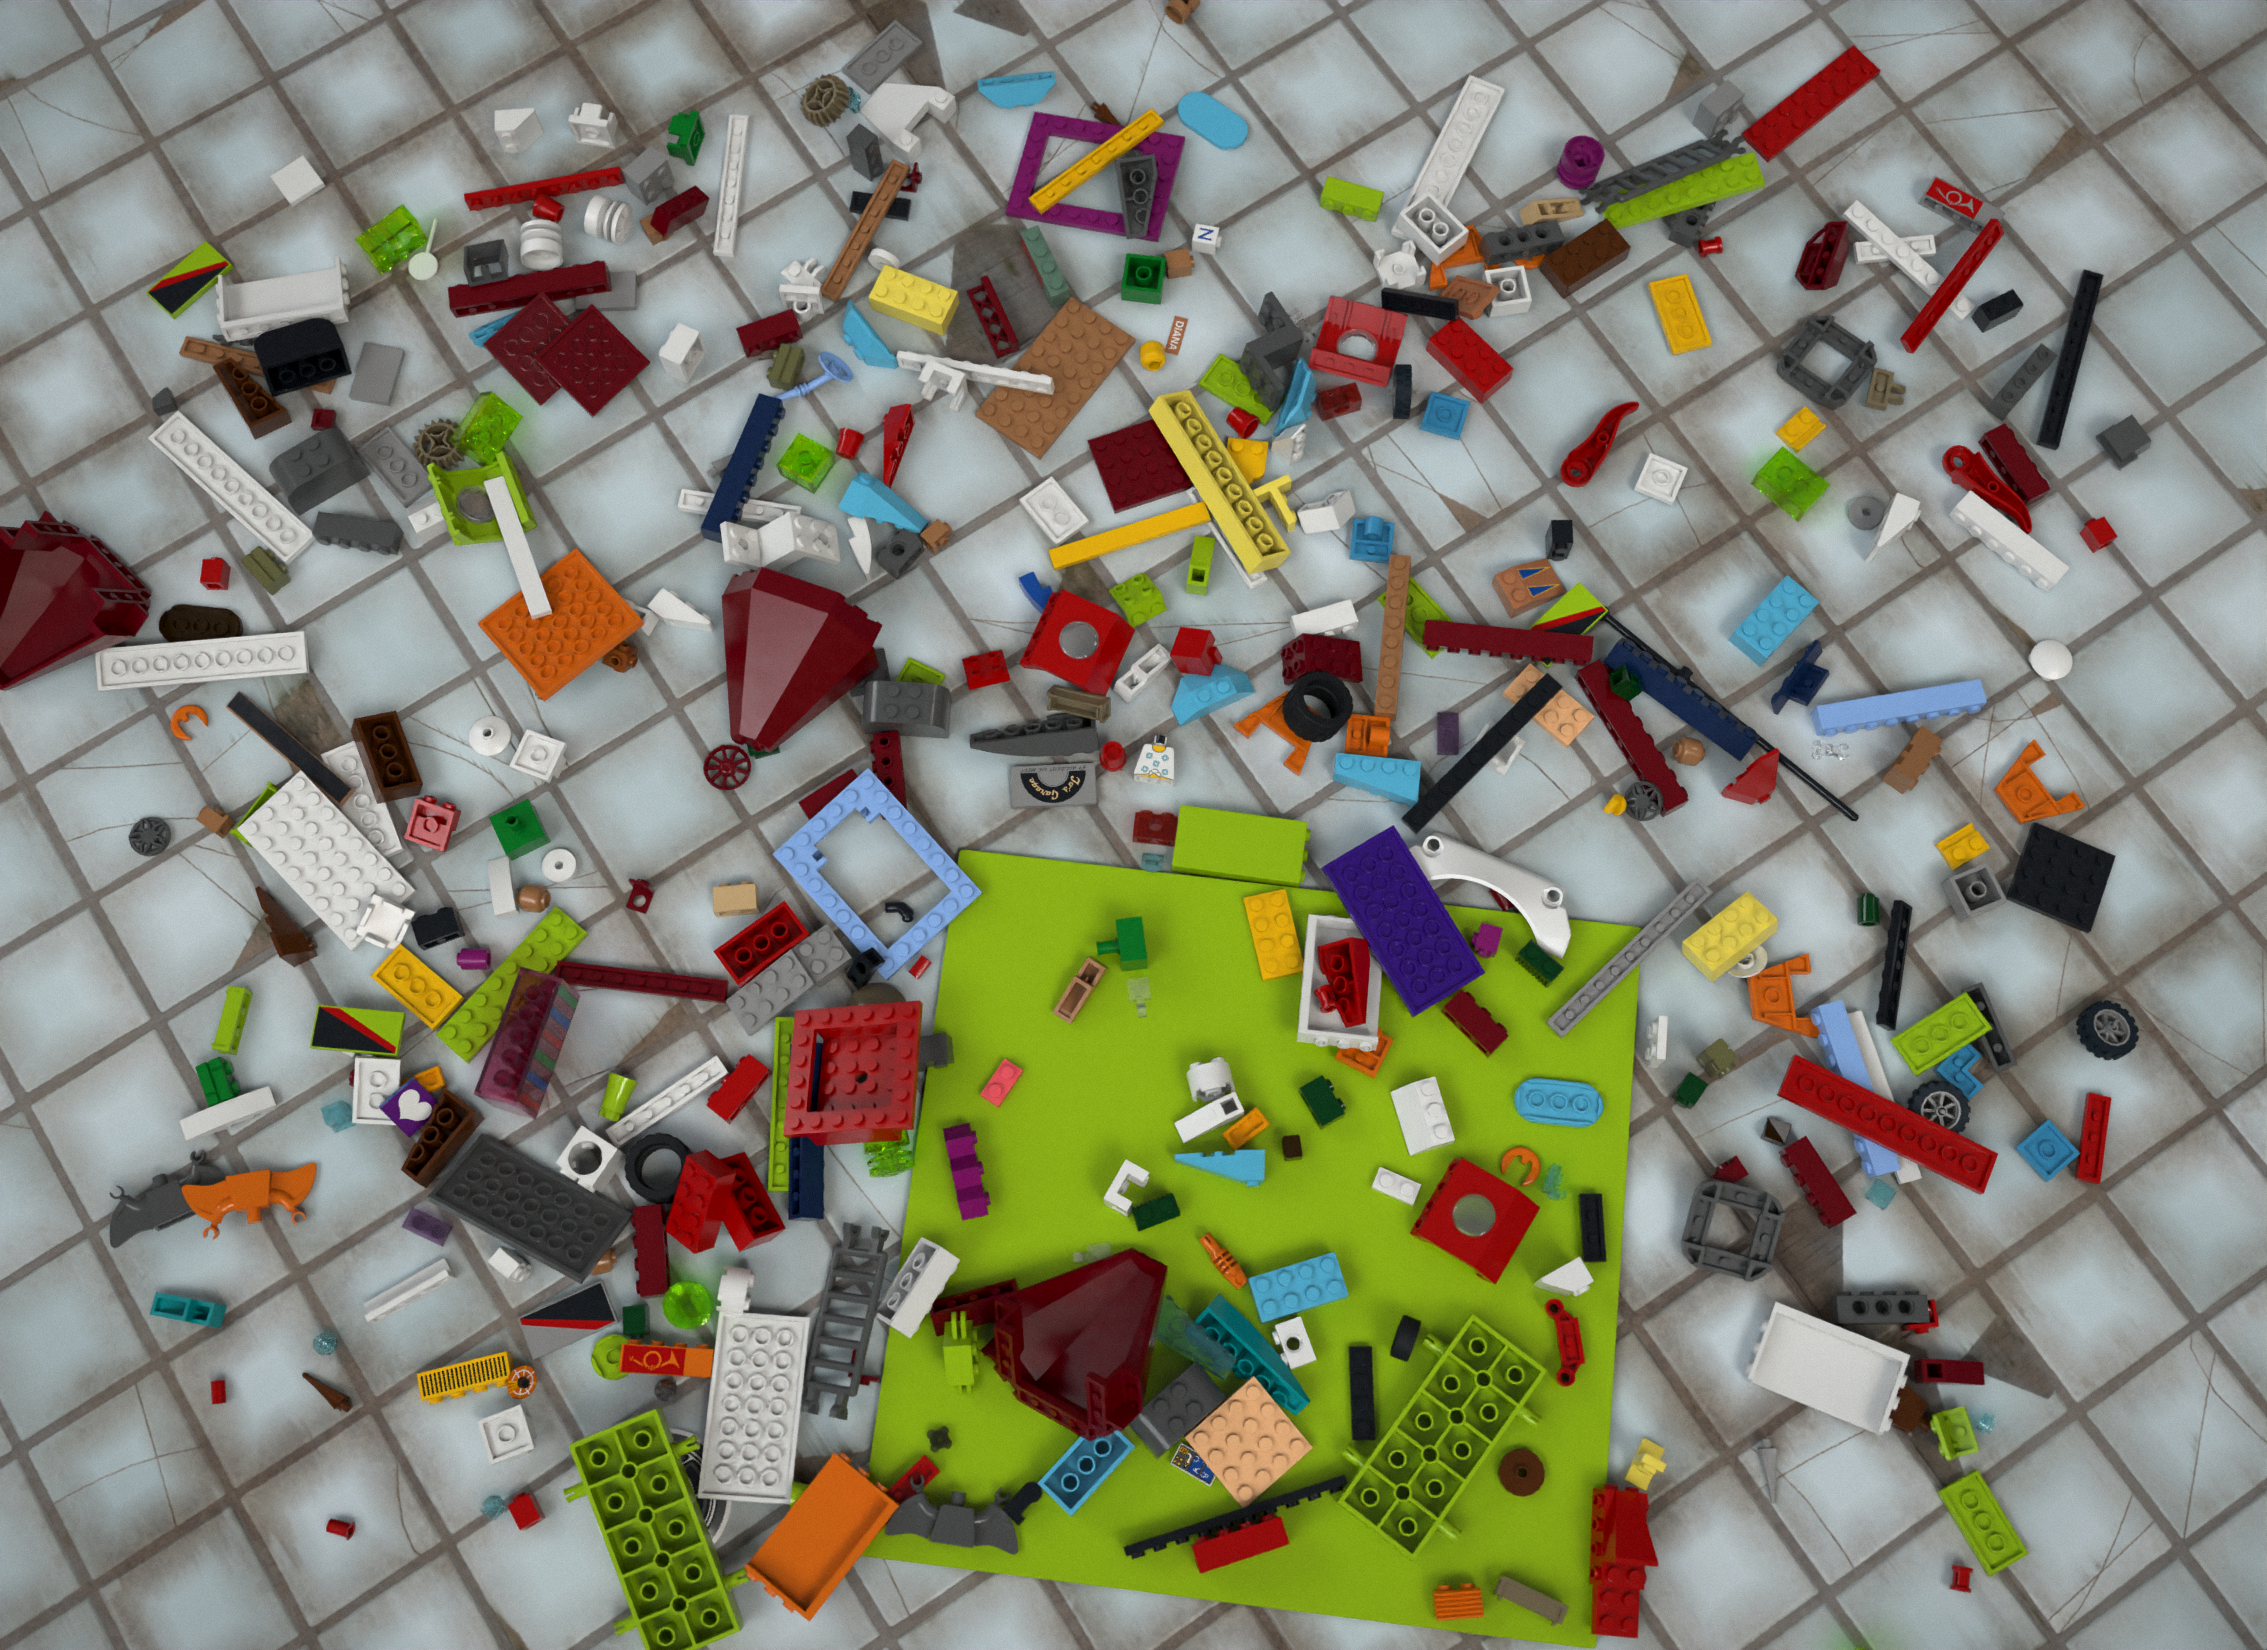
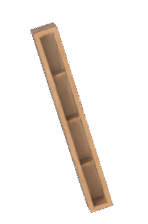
(1393, 637)

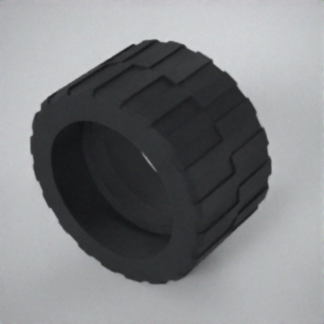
(1327, 689)
(637, 1157)

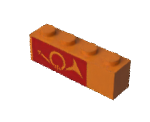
(666, 1360)

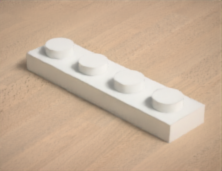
(1867, 253)

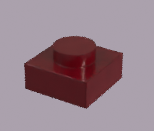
(323, 419)

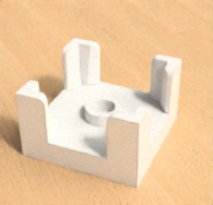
(1400, 268)
(945, 378)
(1127, 1172)

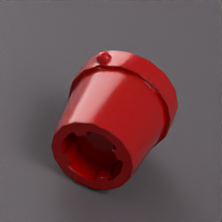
(548, 208)
(1243, 422)
(849, 443)
(1112, 756)

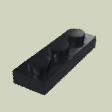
(899, 209)
(1592, 1228)

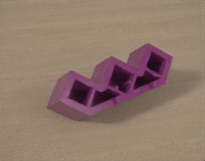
(966, 1171)

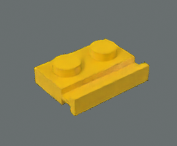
(1800, 429)
(1962, 846)

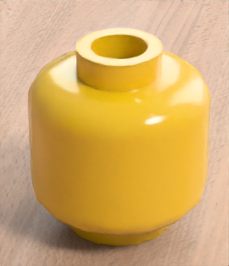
(1152, 355)

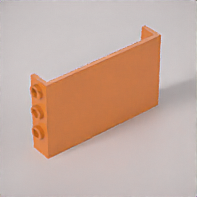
(822, 1536)

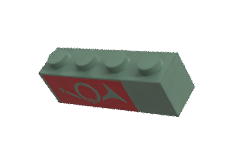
(1045, 266)

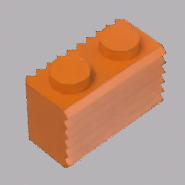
(1457, 1603)

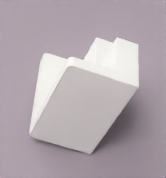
(1327, 514)

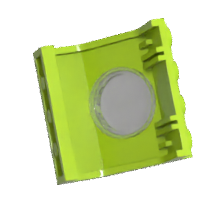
(467, 504)

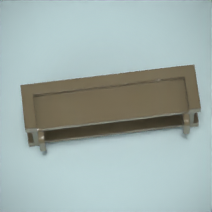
(1079, 703)
(1530, 1599)

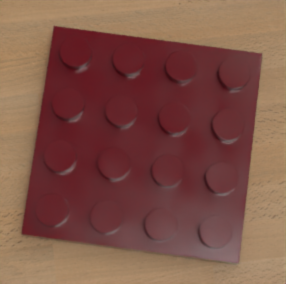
(523, 339)
(592, 360)
(1137, 466)

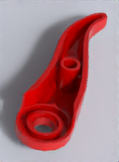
(1593, 451)
(1982, 481)

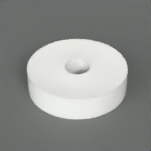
(880, 257)
(562, 875)

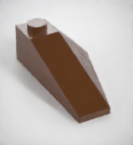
(288, 937)

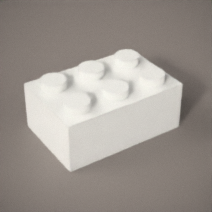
(1432, 228)

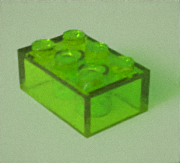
(391, 239)
(485, 428)
(1790, 484)

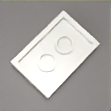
(1054, 511)
(373, 1083)

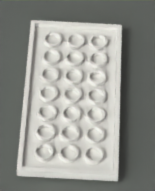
(323, 856)
(754, 1408)

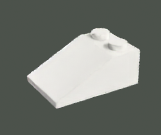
(1896, 519)

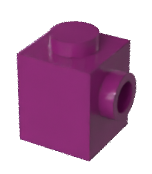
(1486, 940)

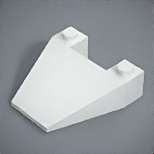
(898, 109)

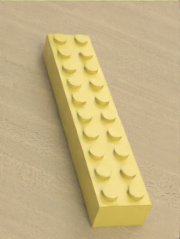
(1219, 481)

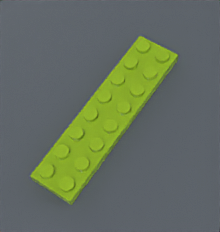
(1706, 186)
(480, 1015)

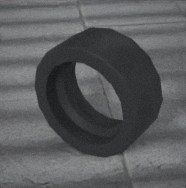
(1405, 1338)

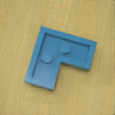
(1955, 1070)

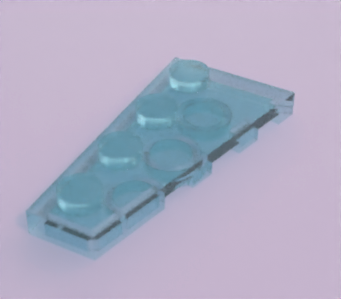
(1192, 1341)

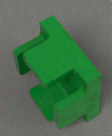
(690, 133)

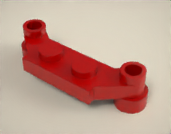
(1568, 1342)

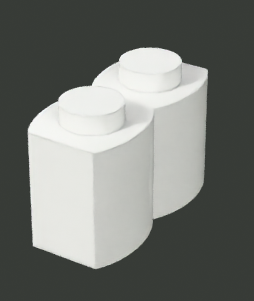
(510, 1265)

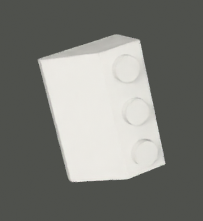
(1422, 1116)

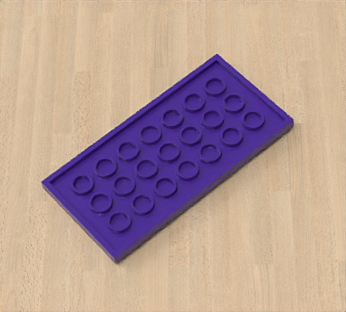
(1402, 920)

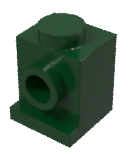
(1625, 683)

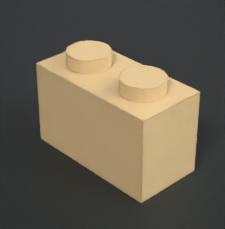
(736, 899)

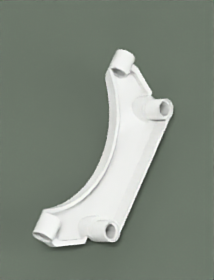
(1521, 887)

